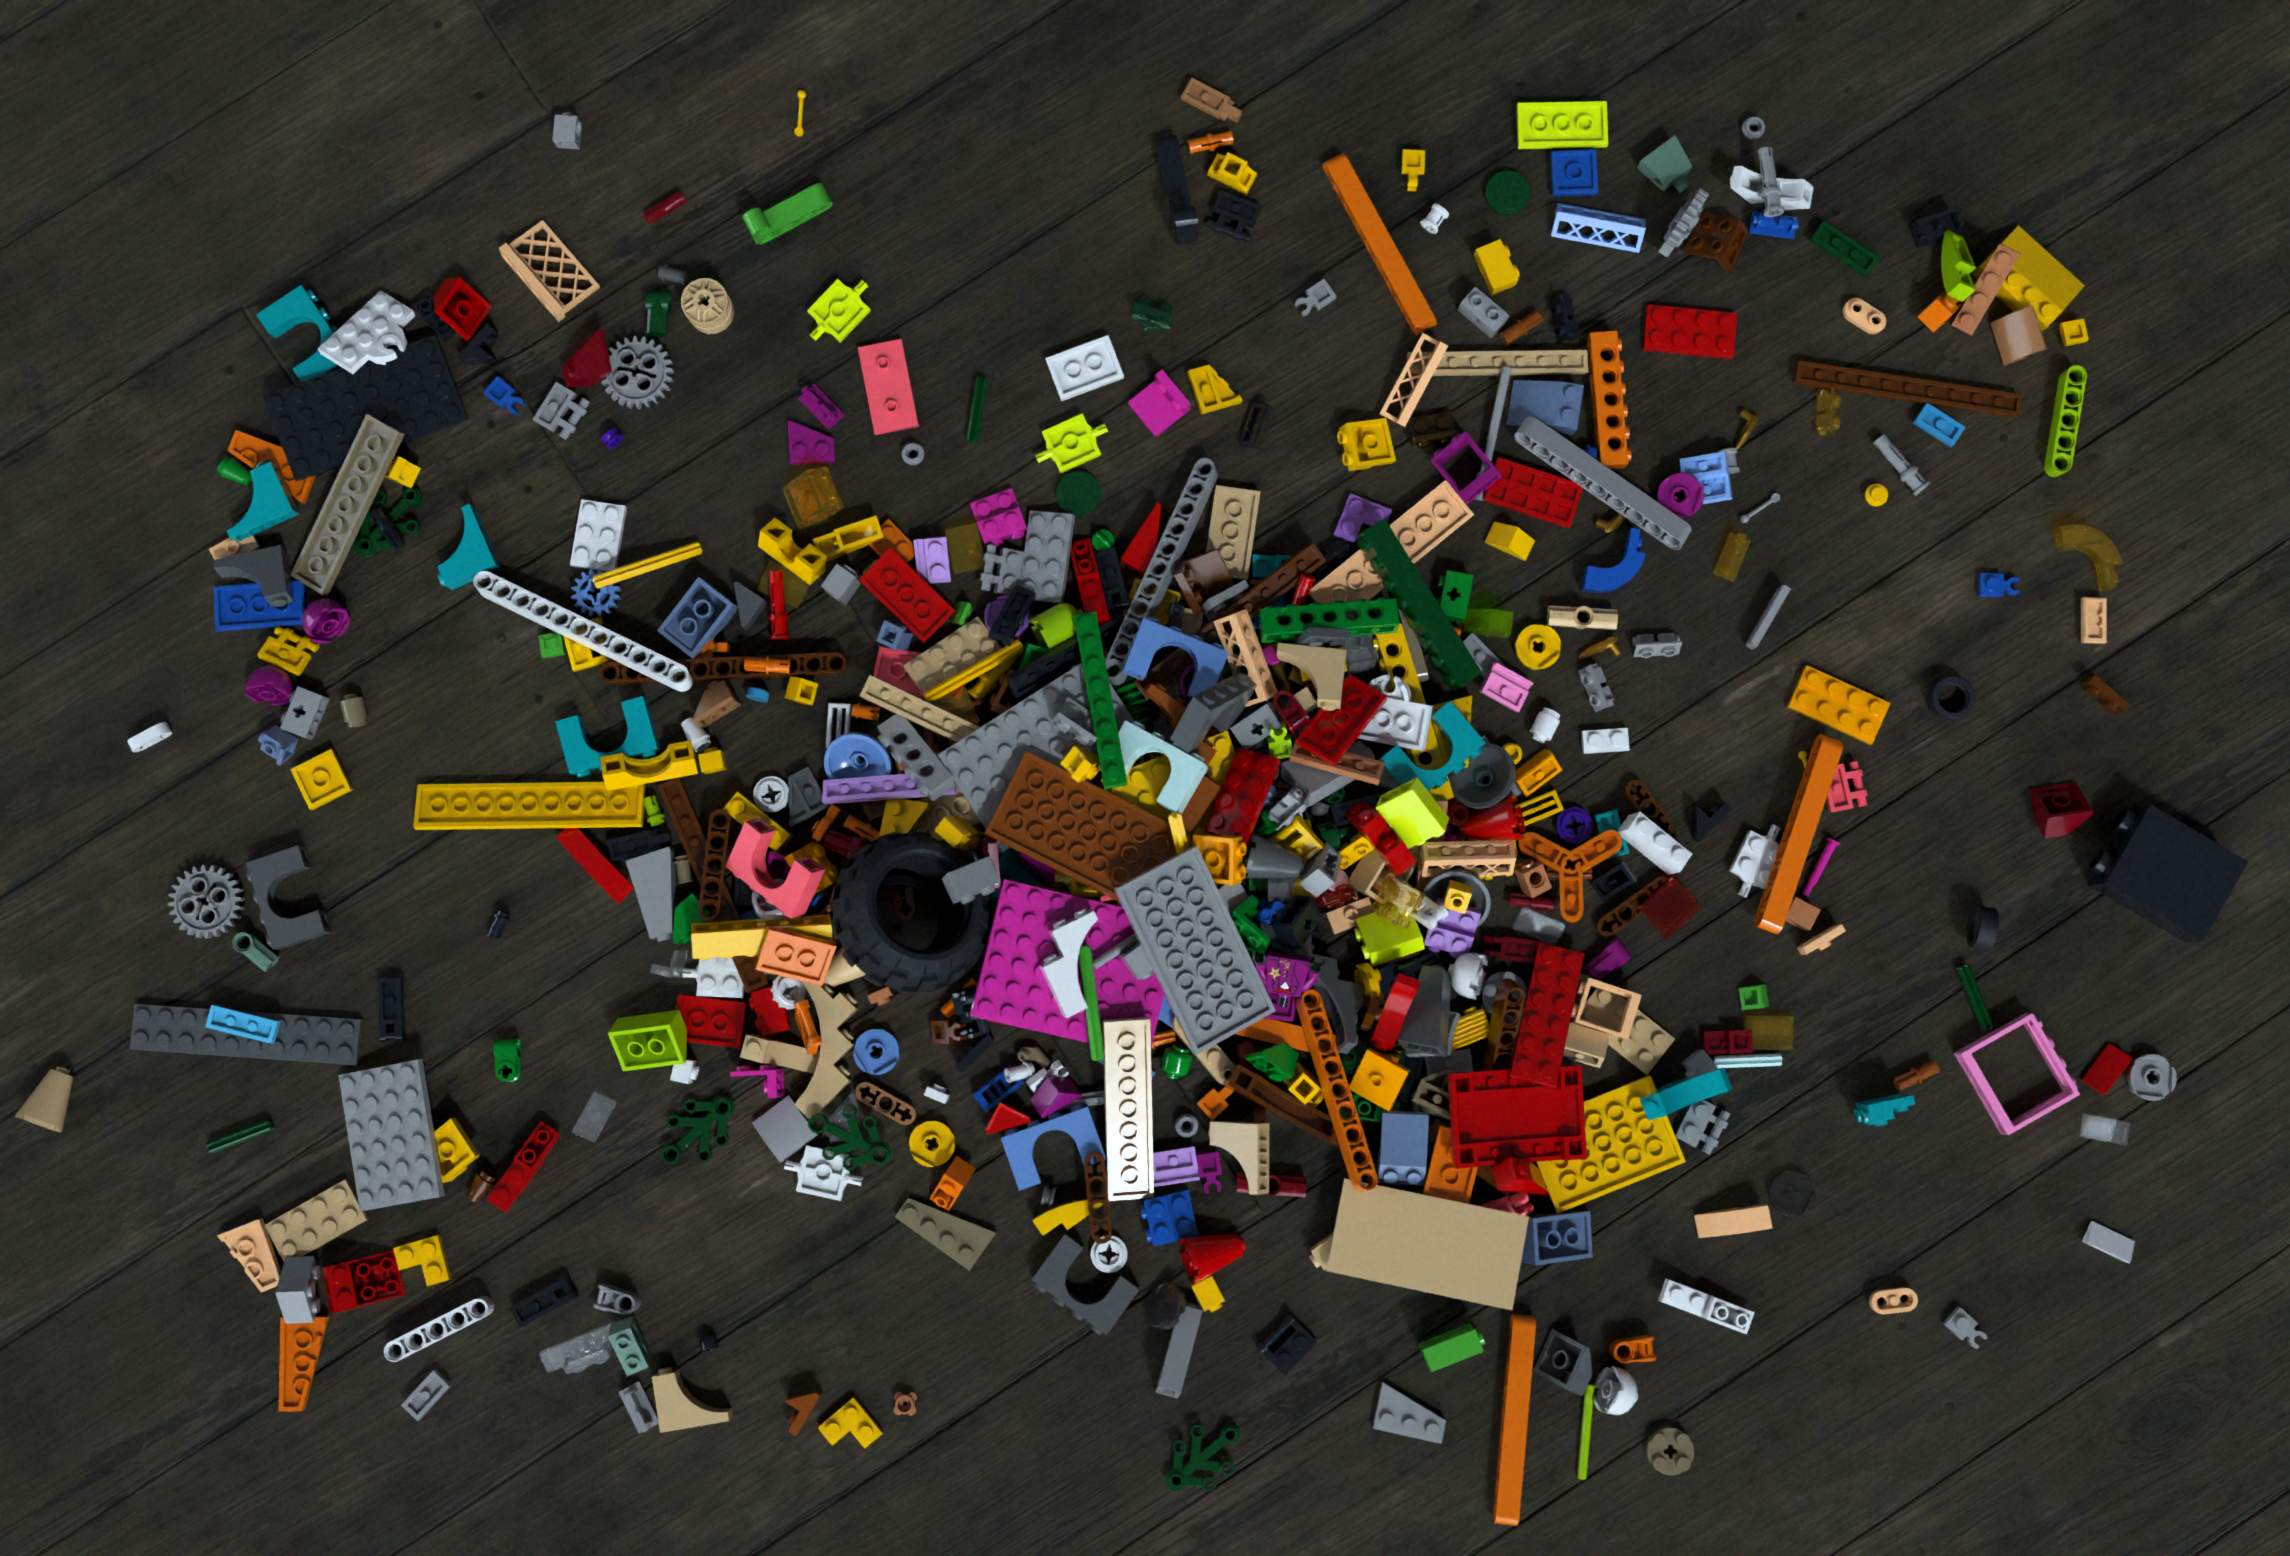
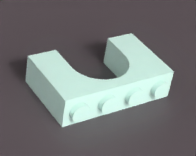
(1185, 769)

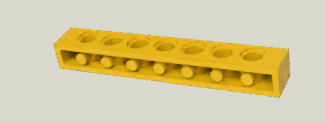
(1404, 660)

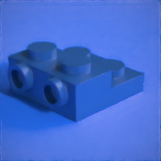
(1169, 1217)

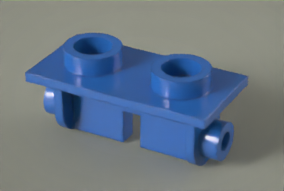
(1778, 226)

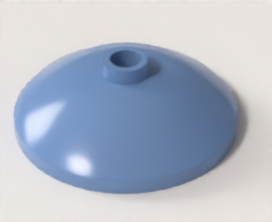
(843, 761)

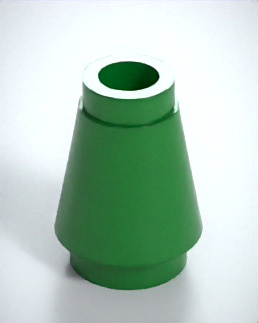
(234, 471)

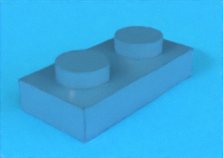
(1939, 425)

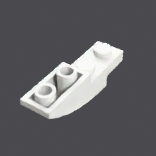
(1706, 1306)

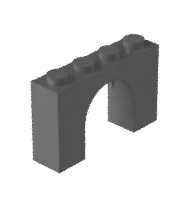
(1215, 706)
(265, 877)
(1100, 1313)

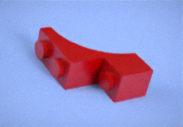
(1380, 836)

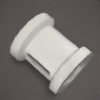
(1434, 218)

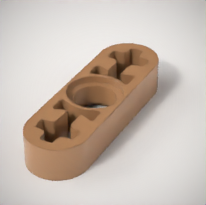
(898, 1116)

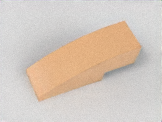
(1733, 1221)

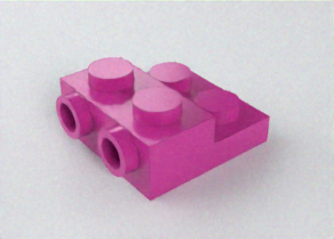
(999, 518)

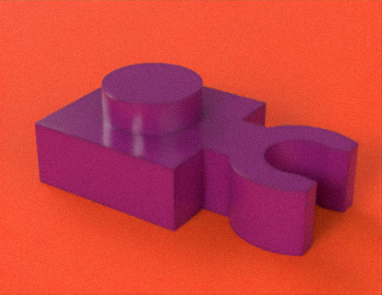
(1209, 1167)

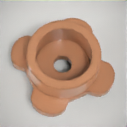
(909, 1408)

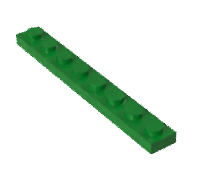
(1100, 700)

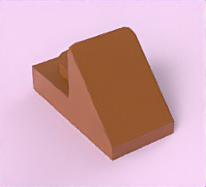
(804, 1403)

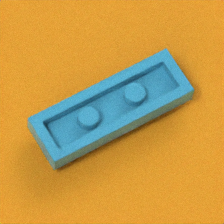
(242, 1024)

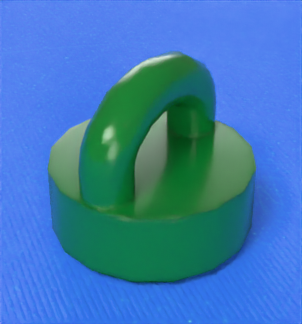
(1103, 540)

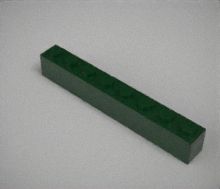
(1418, 605)

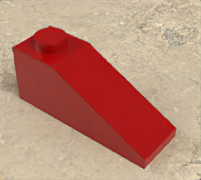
(1144, 543)
(1519, 1176)

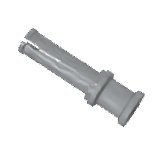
(1770, 192)
(1906, 470)

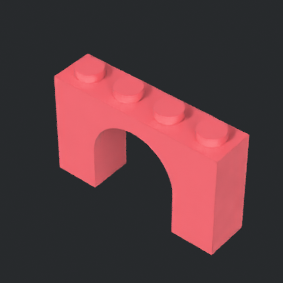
(749, 865)

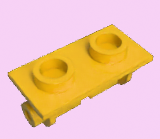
(1354, 851)

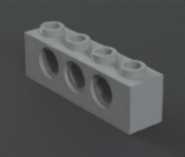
(899, 728)

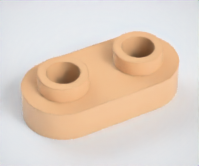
(1864, 317)
(1892, 1300)

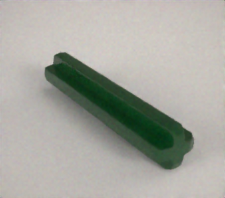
(976, 409)
(1975, 997)
(240, 1136)

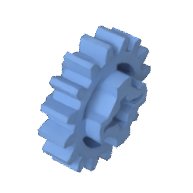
(599, 601)

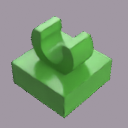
(551, 645)

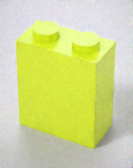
(1412, 813)
(1386, 941)

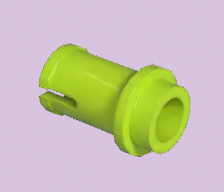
(653, 811)

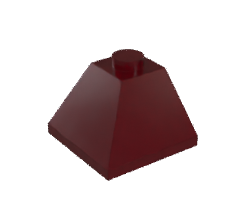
(588, 362)
(2059, 808)

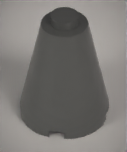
(1270, 860)

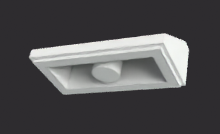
(2109, 1242)

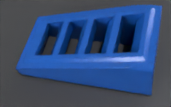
(1002, 1095)

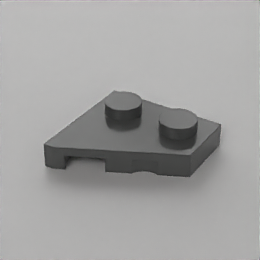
(1323, 637)
(804, 796)

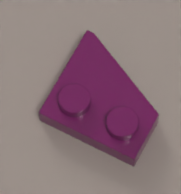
(809, 446)

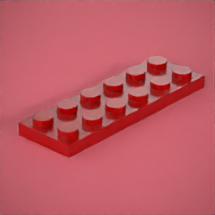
(1547, 1015)

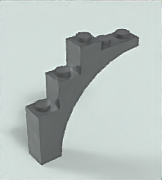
(1339, 997)

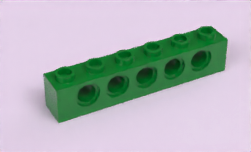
(1383, 607)

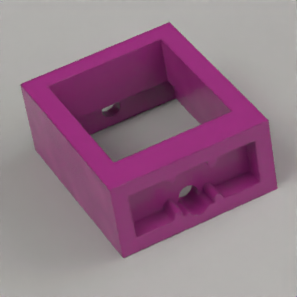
(1481, 483)

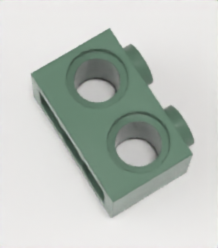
(629, 1346)

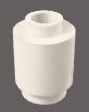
(1545, 725)

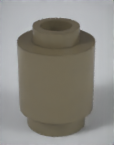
(354, 710)

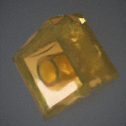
(812, 497)

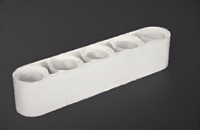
(428, 1331)

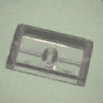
(1538, 926)
(594, 1116)

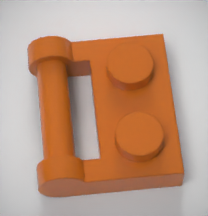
(806, 1027)

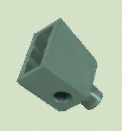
(1667, 166)

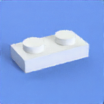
(1605, 740)

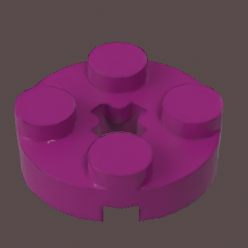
(1693, 489)

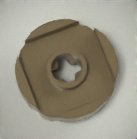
(1661, 1461)

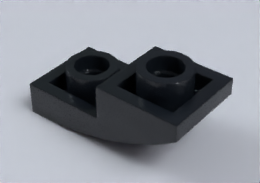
(425, 308)

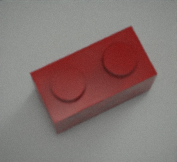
(770, 1016)

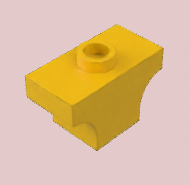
(1232, 172)
(402, 472)
(1081, 763)
(1305, 1086)

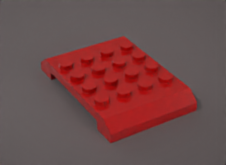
(1515, 1118)

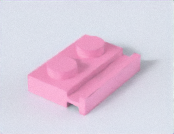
(1505, 687)

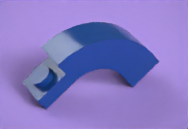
(1609, 579)

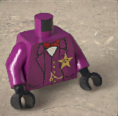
(1286, 973)

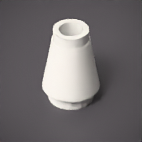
(698, 736)

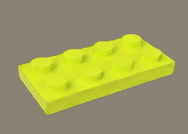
(1562, 125)

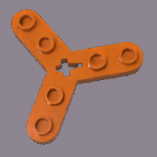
(1571, 881)

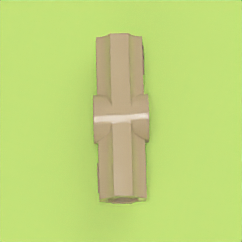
(1597, 618)

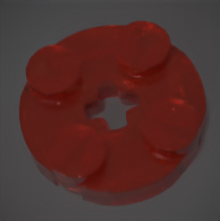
(1337, 898)

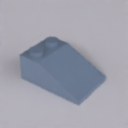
(1551, 402)
(698, 617)
(1403, 1148)
(1557, 1237)

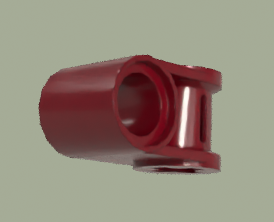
(1291, 712)

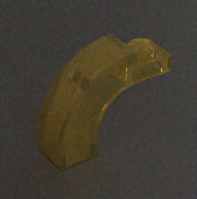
(2096, 546)

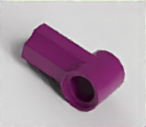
(1612, 957)

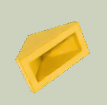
(1510, 540)

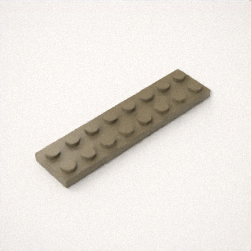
(347, 504)

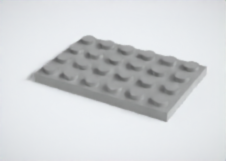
(391, 1135)

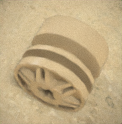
(714, 316)

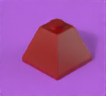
(460, 306)

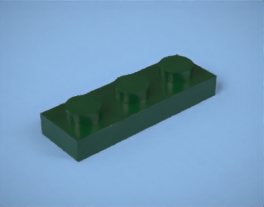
(1844, 249)

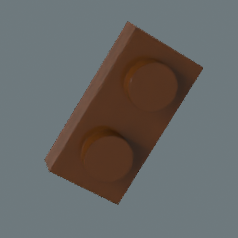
(2099, 689)

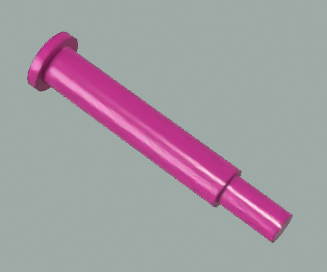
(1820, 865)

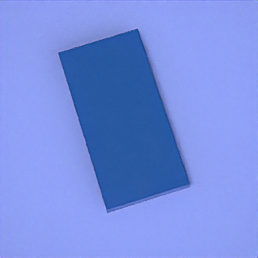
(246, 608)

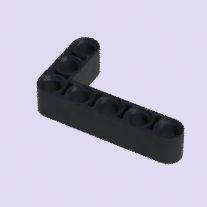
(1182, 214)

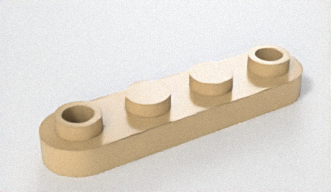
(1212, 1058)

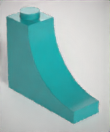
(270, 503)
(471, 556)
(1684, 1093)

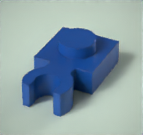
(503, 394)
(1994, 585)

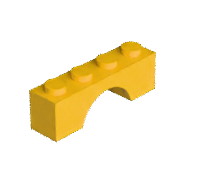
(674, 762)

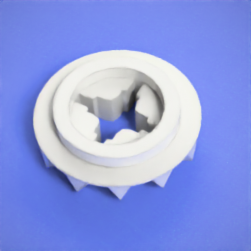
(762, 789)
(787, 1001)
(1116, 1262)

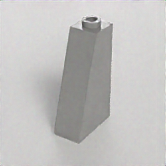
(1318, 781)
(656, 890)
(1179, 1352)

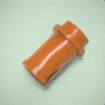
(865, 712)

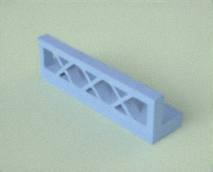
(1602, 220)

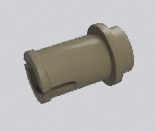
(683, 869)

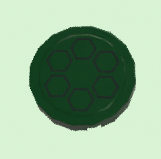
(1507, 193)
(1078, 493)

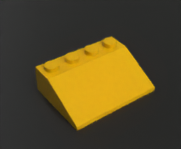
(2035, 279)

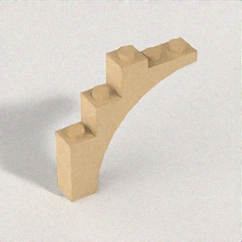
(828, 1077)

